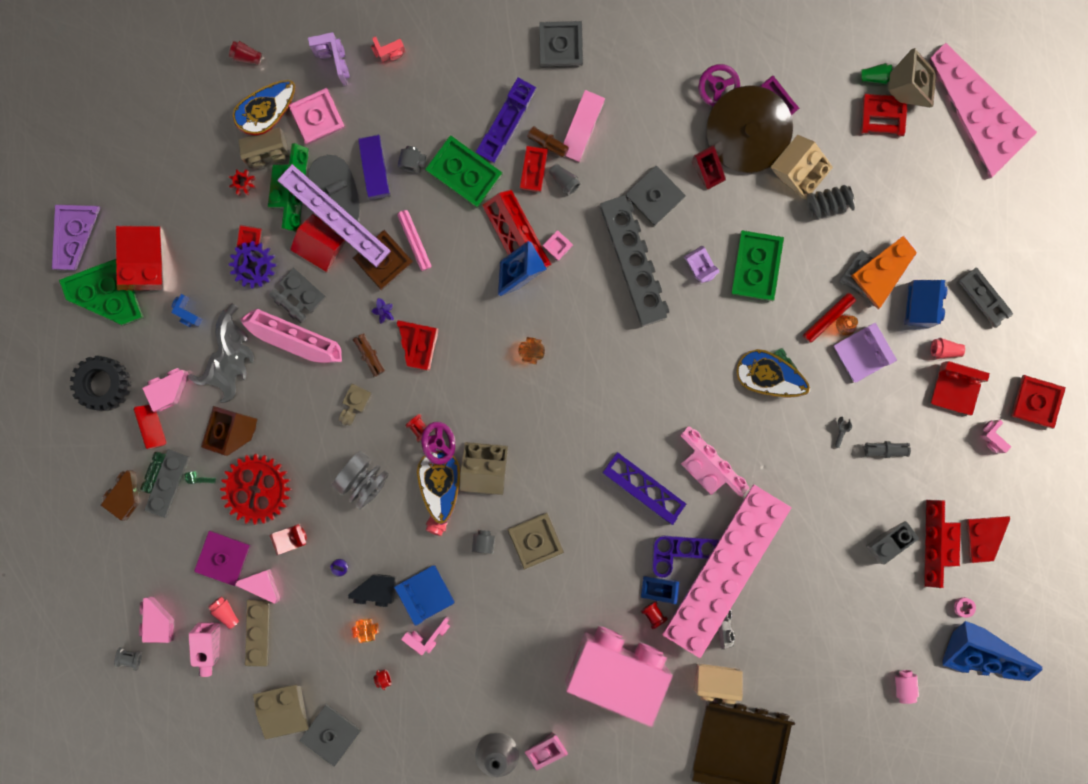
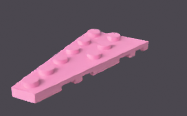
(985, 115)

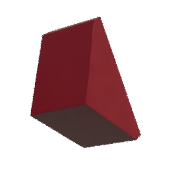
(709, 167)

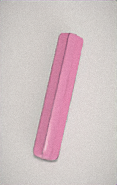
(414, 240)

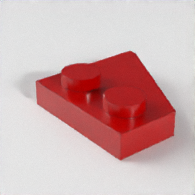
(418, 344)
(985, 537)

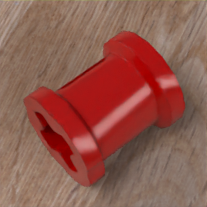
(417, 427)
(654, 615)

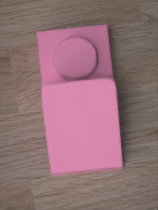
(546, 751)

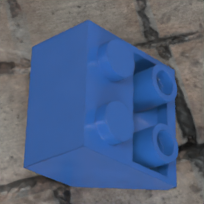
(925, 303)

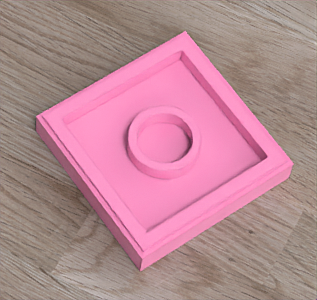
(316, 116)

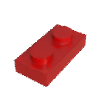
(533, 169)

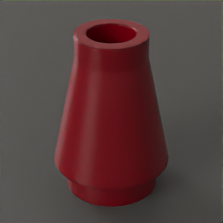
(243, 53)

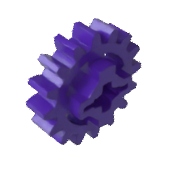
(257, 273)

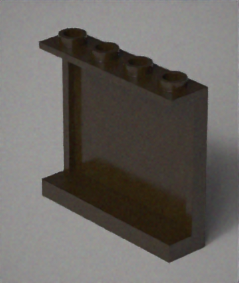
(740, 745)

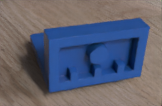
(424, 595)

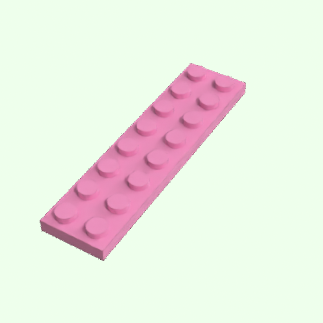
(726, 571)

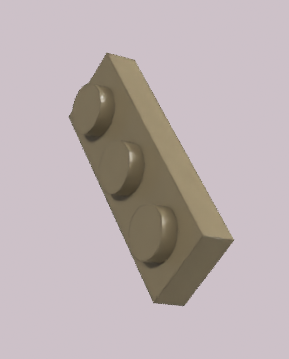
(257, 633)

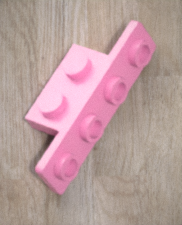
(709, 467)

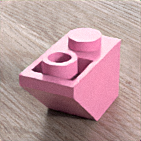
(167, 391)
(157, 622)

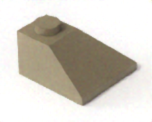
(913, 80)

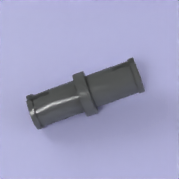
(887, 449)

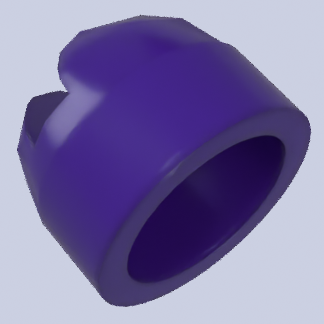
(339, 562)

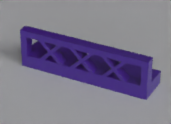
(641, 496)

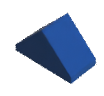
(660, 589)

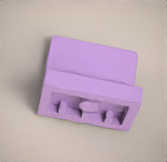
(326, 45)
(865, 352)

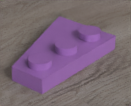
(71, 233)

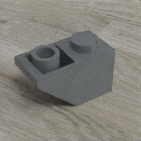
(892, 542)

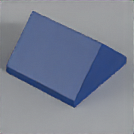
(519, 268)

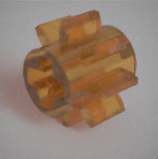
(531, 350)
(365, 630)

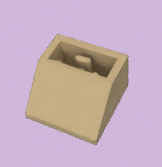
(802, 166)
(719, 683)

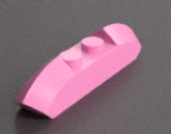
(291, 337)

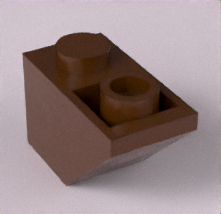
(124, 497)

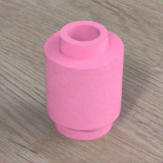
(906, 687)

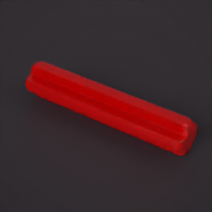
(831, 316)

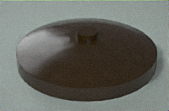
(749, 128)

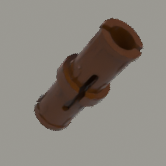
(368, 355)

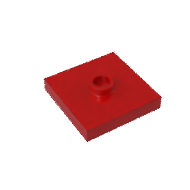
(1038, 401)

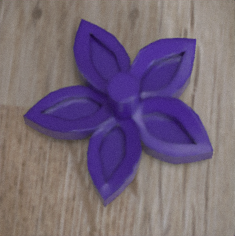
(383, 310)

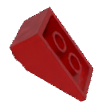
(138, 258)

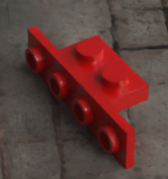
(941, 543)

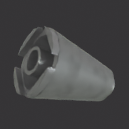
(499, 748)

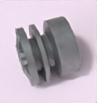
(360, 480)

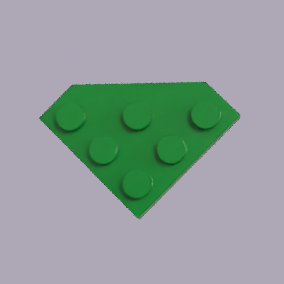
(97, 292)

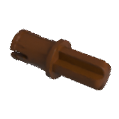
(548, 141)

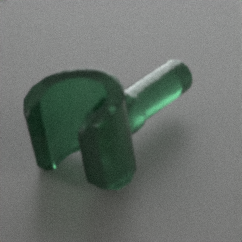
(191, 478)

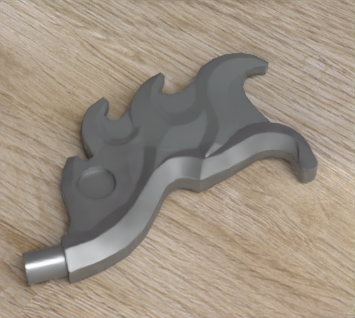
(229, 359)

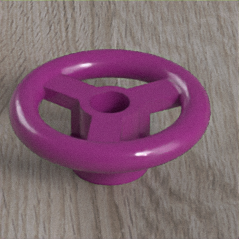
(712, 80)
(436, 443)

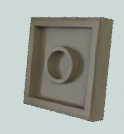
(535, 541)

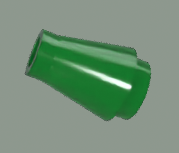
(877, 74)

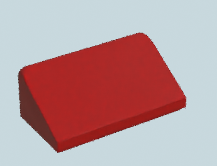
(149, 427)

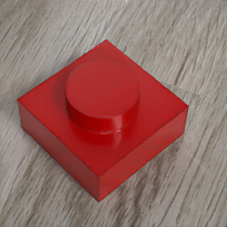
(249, 234)

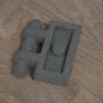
(302, 290)

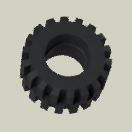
(83, 379)

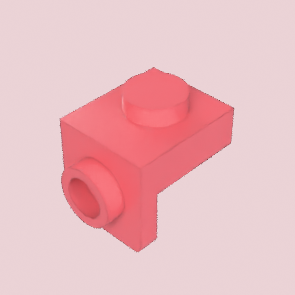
(390, 51)

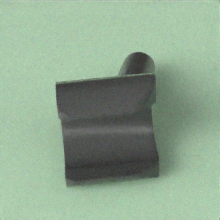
(843, 429)

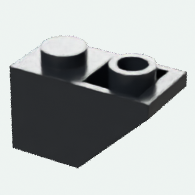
(377, 588)

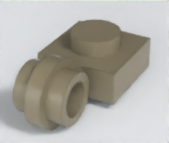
(357, 399)

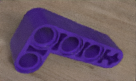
(674, 551)

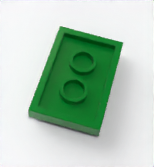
(464, 171)
(757, 265)

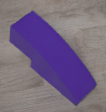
(374, 167)

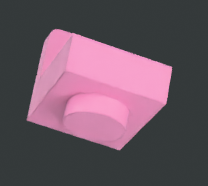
(995, 442)

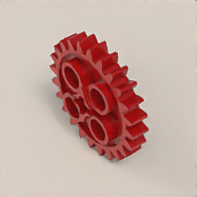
(237, 483)

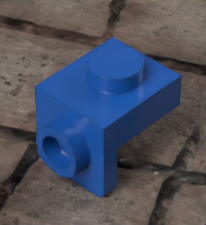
(185, 317)

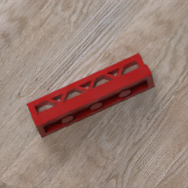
(519, 226)

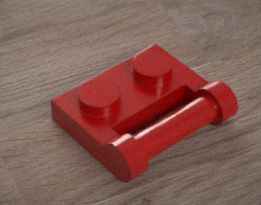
(883, 107)

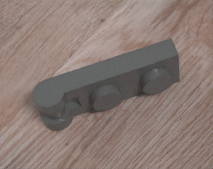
(985, 297)

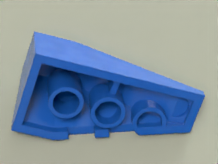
(980, 650)

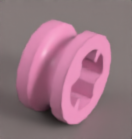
(959, 603)

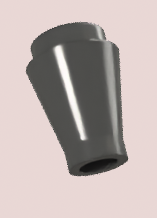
(566, 180)

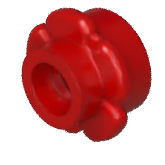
(382, 679)

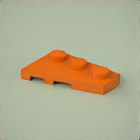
(884, 271)

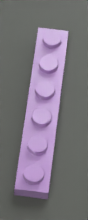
(334, 215)

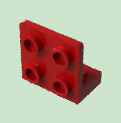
(958, 387)

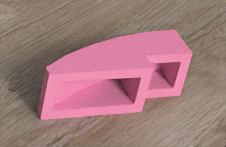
(583, 124)

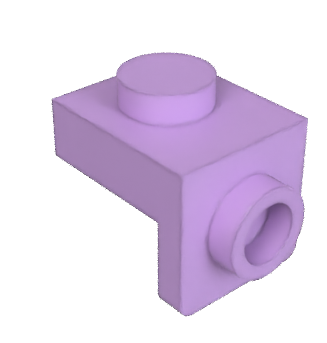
(701, 265)

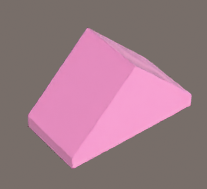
(261, 585)

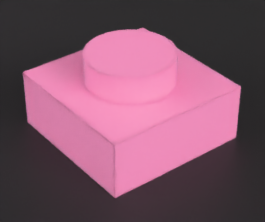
(557, 245)

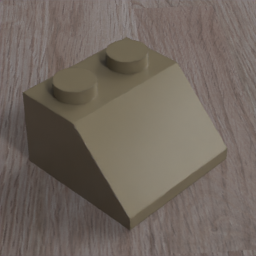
(281, 711)

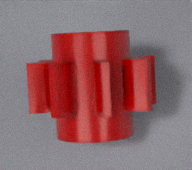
(236, 179)

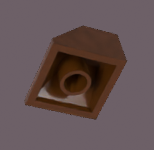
(228, 431)

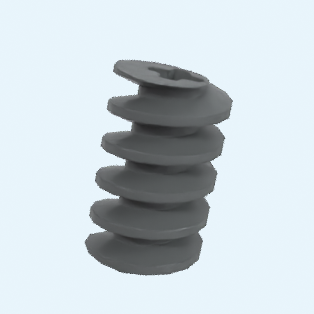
(830, 201)

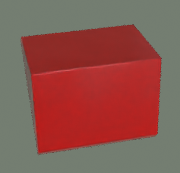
(317, 243)

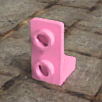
(416, 642)

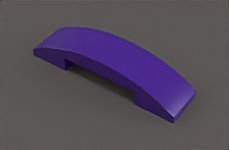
(506, 120)

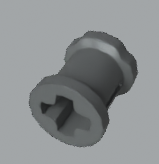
(128, 658)

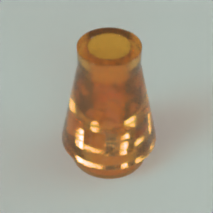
(843, 327)

